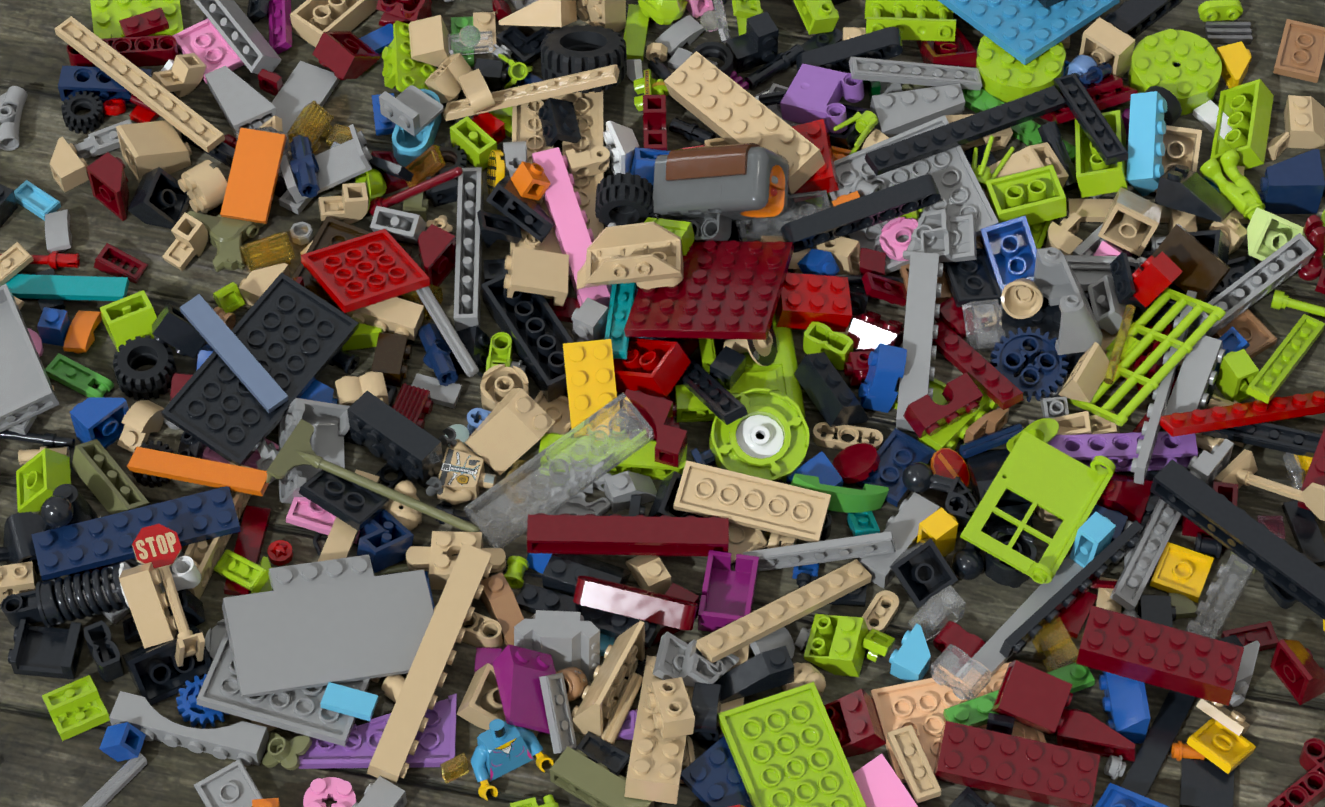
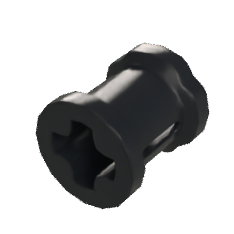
(345, 361)
(1207, 545)

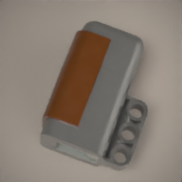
(719, 186)

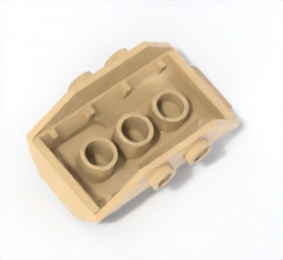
(633, 254)

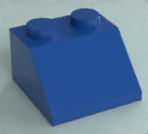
(99, 419)

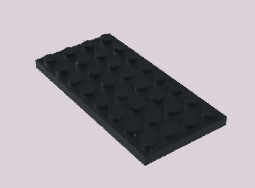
(292, 339)

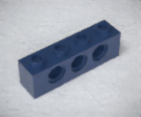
(92, 80)

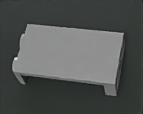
(334, 165)

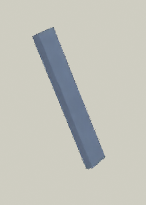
(234, 353)

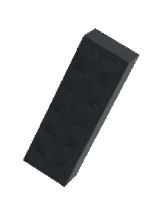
(534, 333)

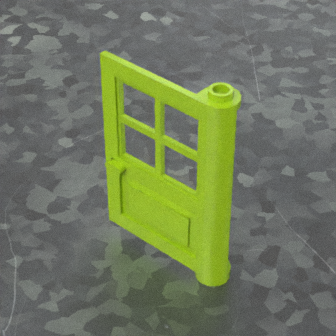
(777, 376)
(1048, 481)

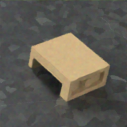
(537, 273)

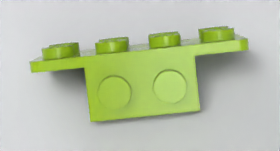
(398, 65)

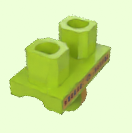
(649, 87)

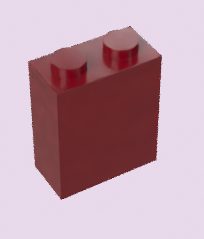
(1033, 697)

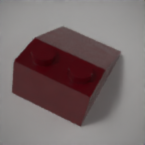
(949, 52)

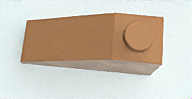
(501, 605)

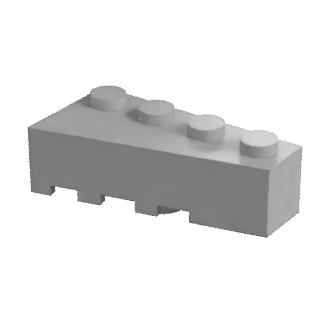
(911, 108)

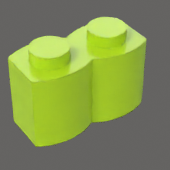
(835, 345)

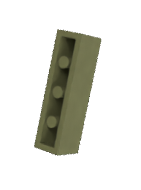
(106, 478)
(591, 781)

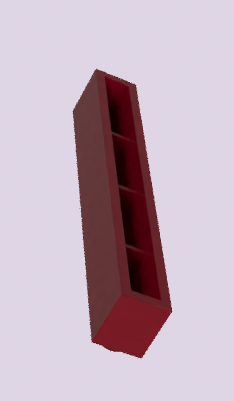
(626, 535)

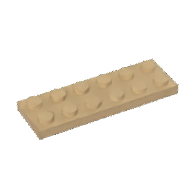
(752, 501)

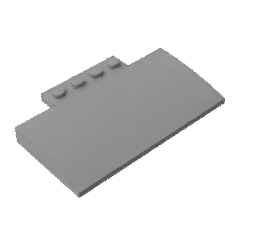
(326, 626)

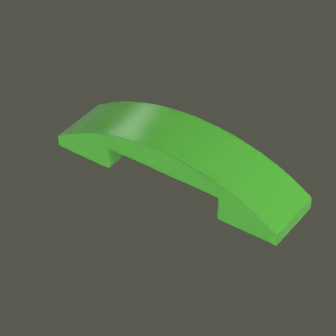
(843, 498)

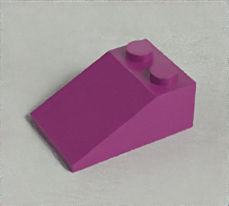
(520, 688)

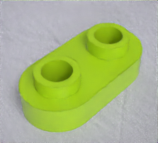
(1220, 10)

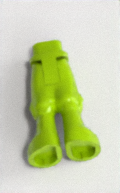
(1240, 190)

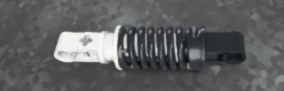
(85, 594)

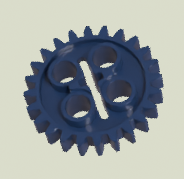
(1044, 378)

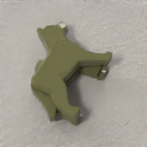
(227, 237)

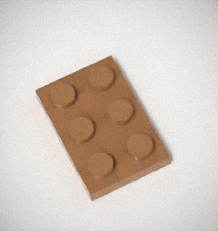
(1301, 51)

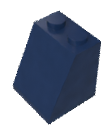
(1293, 185)

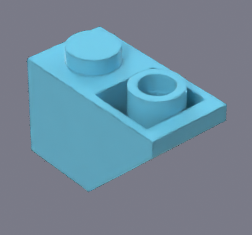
(913, 658)

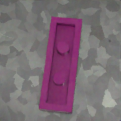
(280, 25)

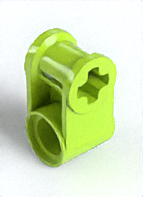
(500, 355)

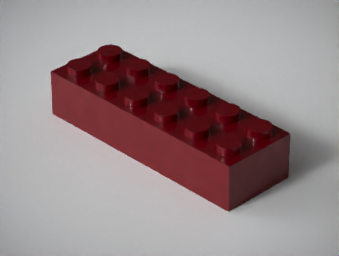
(1160, 655)
(1016, 766)

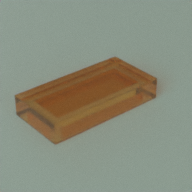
(425, 165)

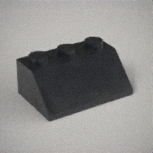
(829, 391)
(564, 569)
(156, 669)

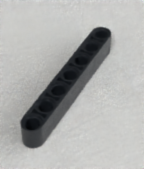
(861, 213)

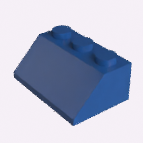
(1126, 706)

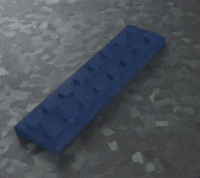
(111, 537)

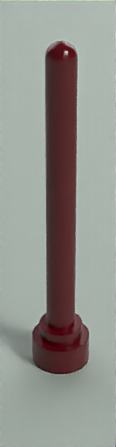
(415, 190)

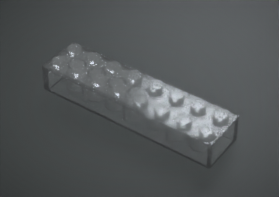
(560, 471)

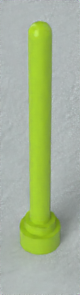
(1281, 300)

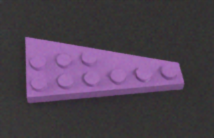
(435, 744)

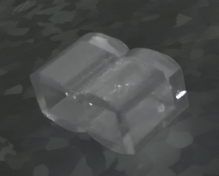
(960, 673)

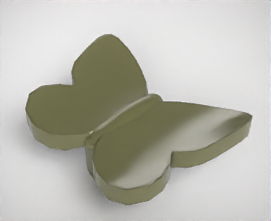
(285, 751)

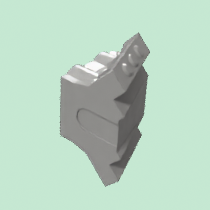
(564, 637)

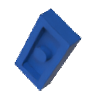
(382, 124)

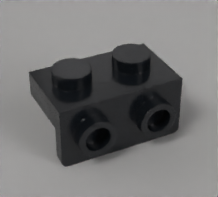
(559, 122)
(1123, 281)
(477, 345)

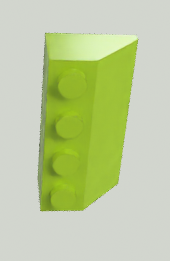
(1249, 118)

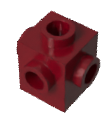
(857, 367)

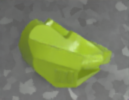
(663, 11)

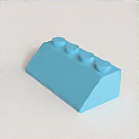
(1146, 141)

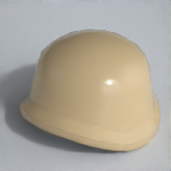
(1021, 298)

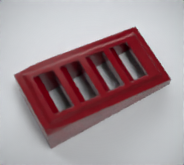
(109, 251)

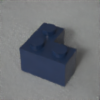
(384, 541)

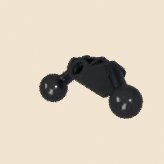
(960, 503)
(18, 541)

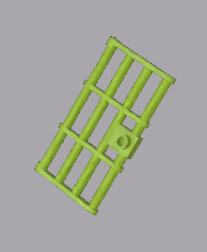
(1134, 348)

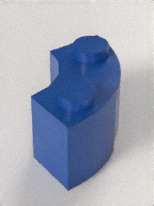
(880, 386)

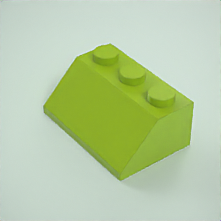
(1027, 193)

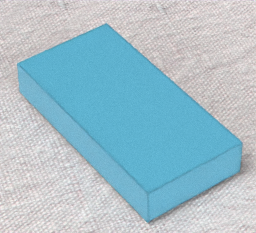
(36, 200)
(349, 701)

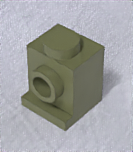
(417, 205)

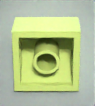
(1269, 233)

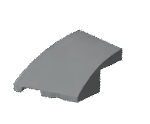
(949, 237)
(684, 660)

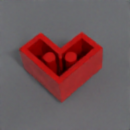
(1154, 278)

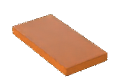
(253, 175)

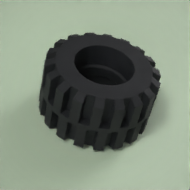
(624, 199)
(140, 353)

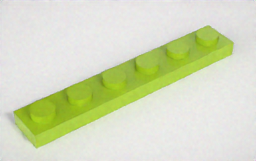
(1285, 358)

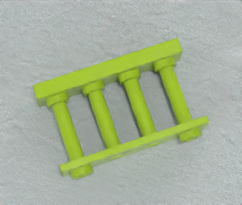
(914, 18)

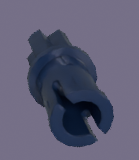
(1096, 74)

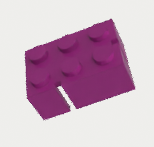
(727, 593)

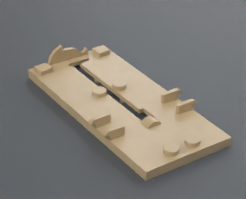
(528, 128)

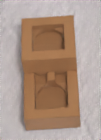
(987, 424)

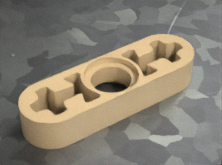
(830, 442)

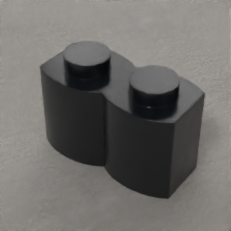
(104, 651)

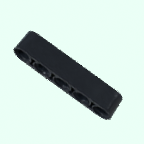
(875, 45)

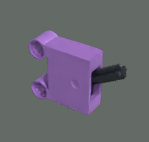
(816, 96)

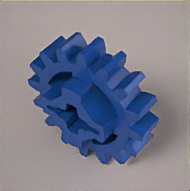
(191, 711)

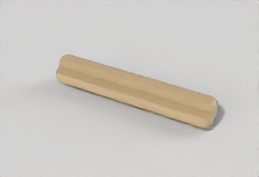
(622, 708)

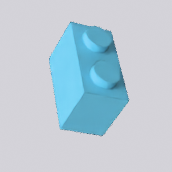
(1092, 539)

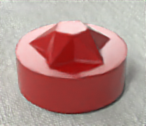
(114, 107)
(280, 552)

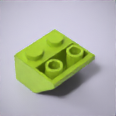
(128, 318)
(837, 644)

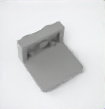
(410, 109)

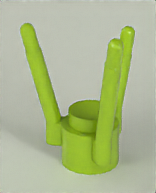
(516, 70)
(864, 124)
(982, 172)

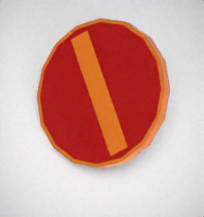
(950, 464)

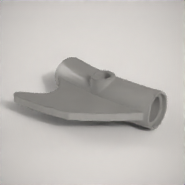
(10, 115)

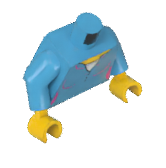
(503, 750)

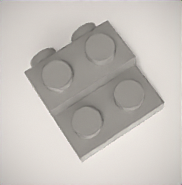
(1209, 465)

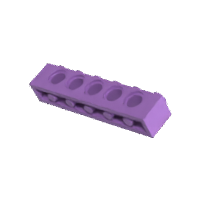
(1122, 448)

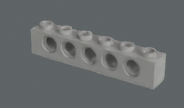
(1259, 281)

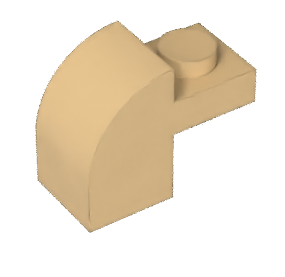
(184, 75)
(349, 207)
(1063, 235)
(190, 241)
(139, 422)

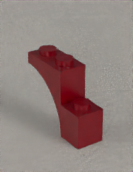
(658, 413)

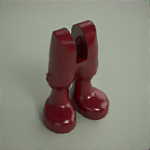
(1315, 234)

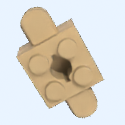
(440, 556)

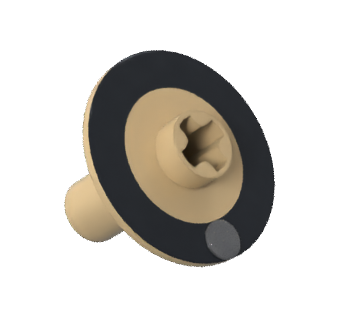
(761, 351)

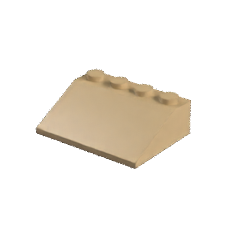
(609, 681)

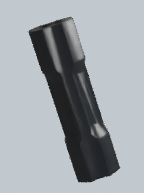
(1051, 134)

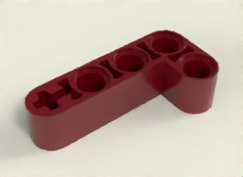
(1300, 789)

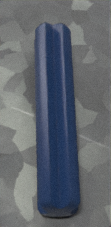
(989, 441)

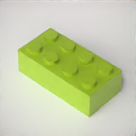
(1091, 172)

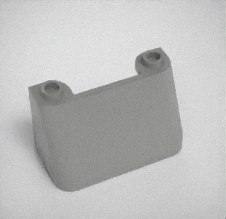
(1062, 288)
(327, 441)

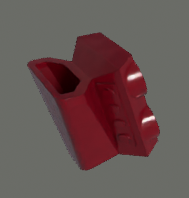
(403, 10)

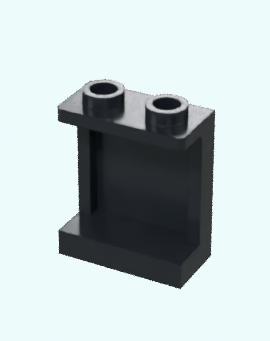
(46, 650)

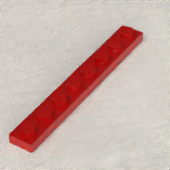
(1243, 414)

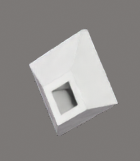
(621, 144)

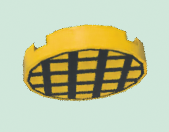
(495, 169)

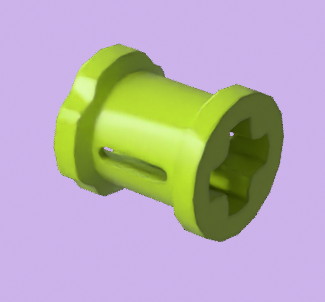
(515, 571)

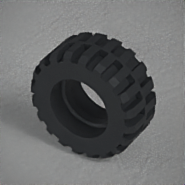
(581, 50)

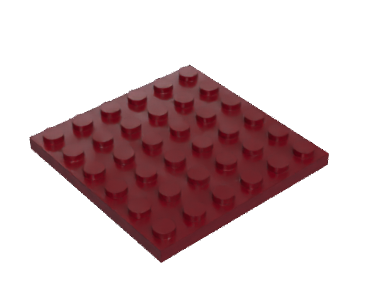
(724, 293)

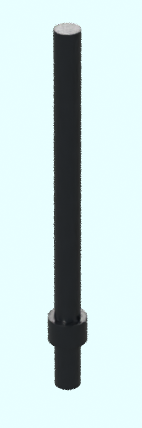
(47, 439)

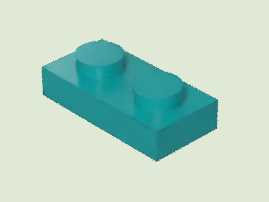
(862, 523)

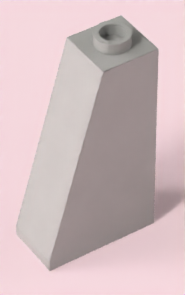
(238, 100)

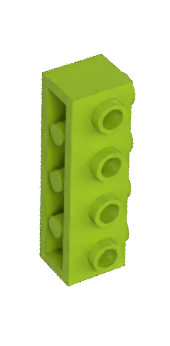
(817, 15)

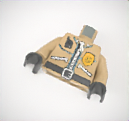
(460, 473)

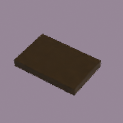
(1199, 265)

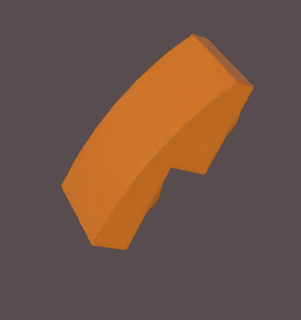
(80, 333)

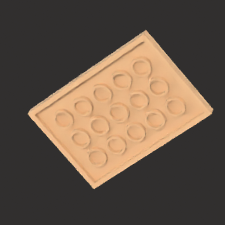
(922, 706)

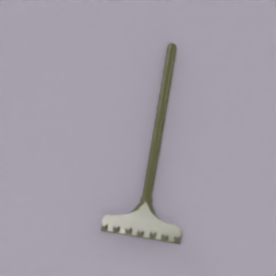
(298, 452)

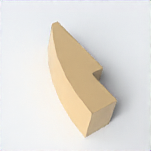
(1085, 424)

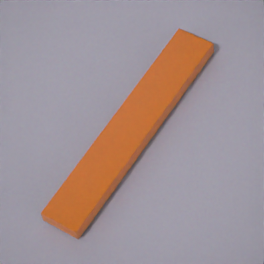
(198, 471)

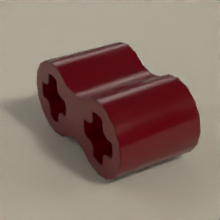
(952, 316)
(957, 636)

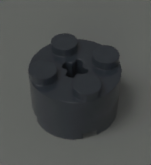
(1001, 571)

